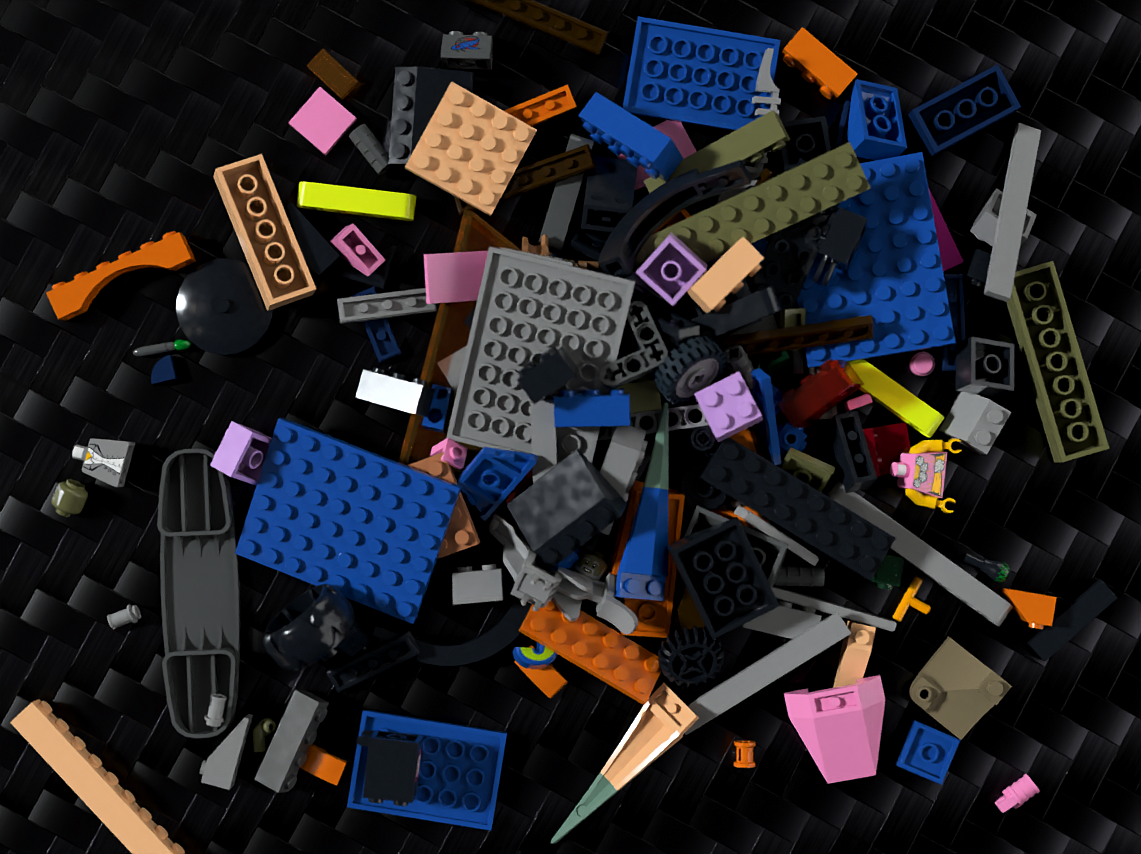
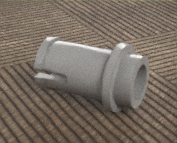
(125, 616)
(215, 711)

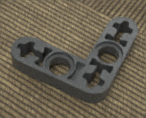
(643, 356)

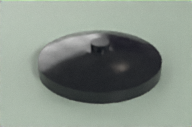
(222, 308)

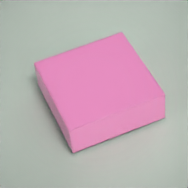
(857, 402)

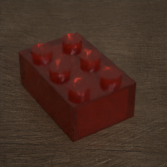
(819, 393)

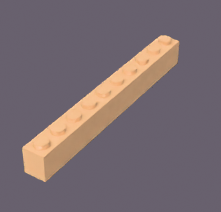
(92, 782)

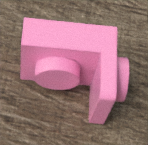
(453, 454)

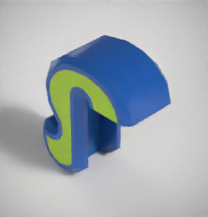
(534, 658)

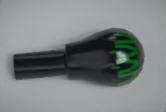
(995, 569)

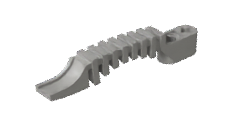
(763, 84)

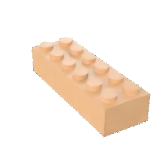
(264, 232)

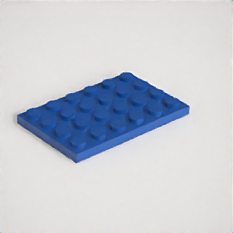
(695, 74)
(455, 775)

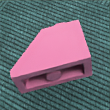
(357, 250)

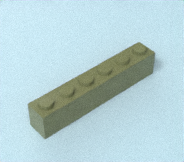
(744, 144)

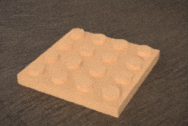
(470, 148)

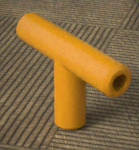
(910, 600)

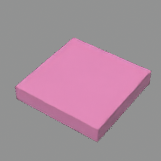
(322, 121)

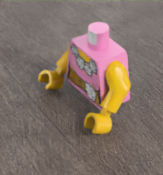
(923, 473)

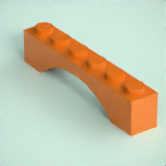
(76, 296)

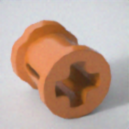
(744, 753)

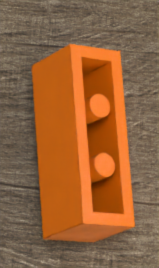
(818, 64)

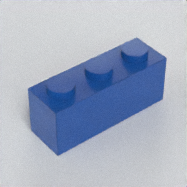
(592, 408)

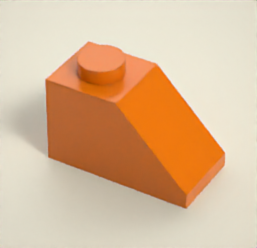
(1032, 607)

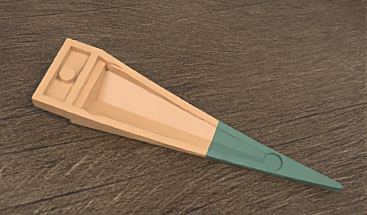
(651, 734)

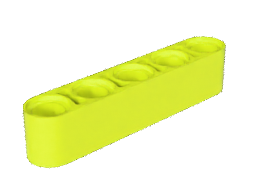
(356, 201)
(897, 399)

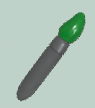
(162, 348)

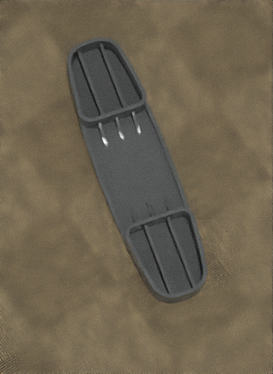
(198, 591)

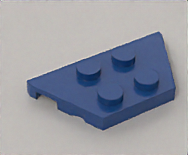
(493, 477)

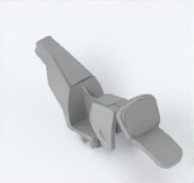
(562, 586)

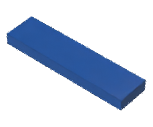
(768, 427)

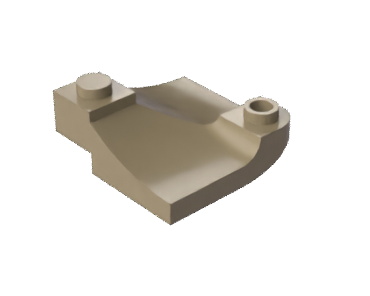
(957, 688)

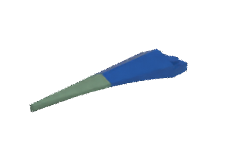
(646, 555)

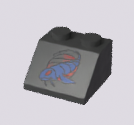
(467, 51)

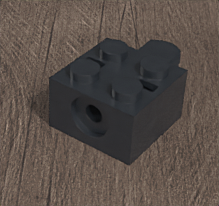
(840, 243)

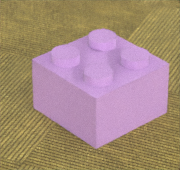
(672, 269)
(728, 406)
(242, 453)

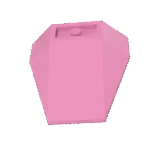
(841, 727)

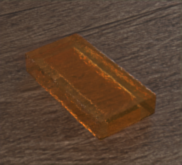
(332, 74)

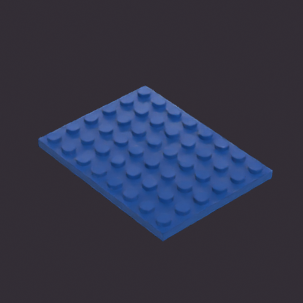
(892, 273)
(347, 519)

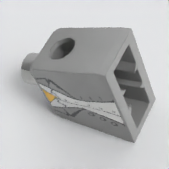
(106, 459)

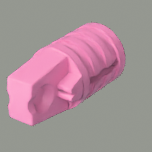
(1017, 794)

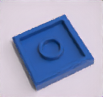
(928, 752)

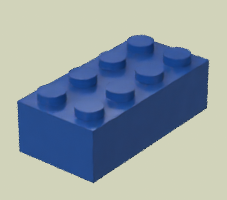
(630, 137)

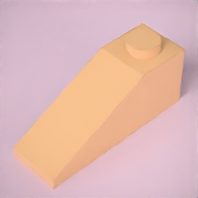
(854, 653)

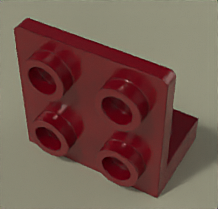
(887, 445)

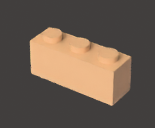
(726, 276)

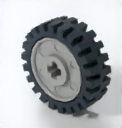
(690, 370)

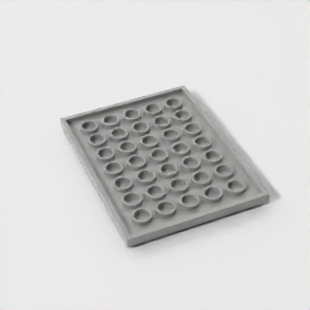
(520, 315)

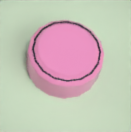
(922, 364)

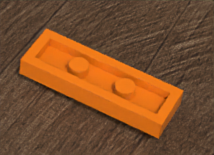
(544, 107)

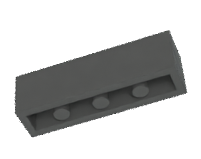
(292, 741)

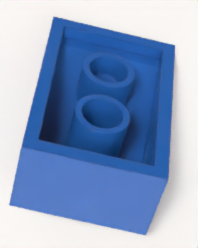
(875, 121)

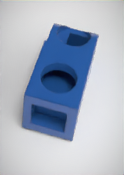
(439, 409)

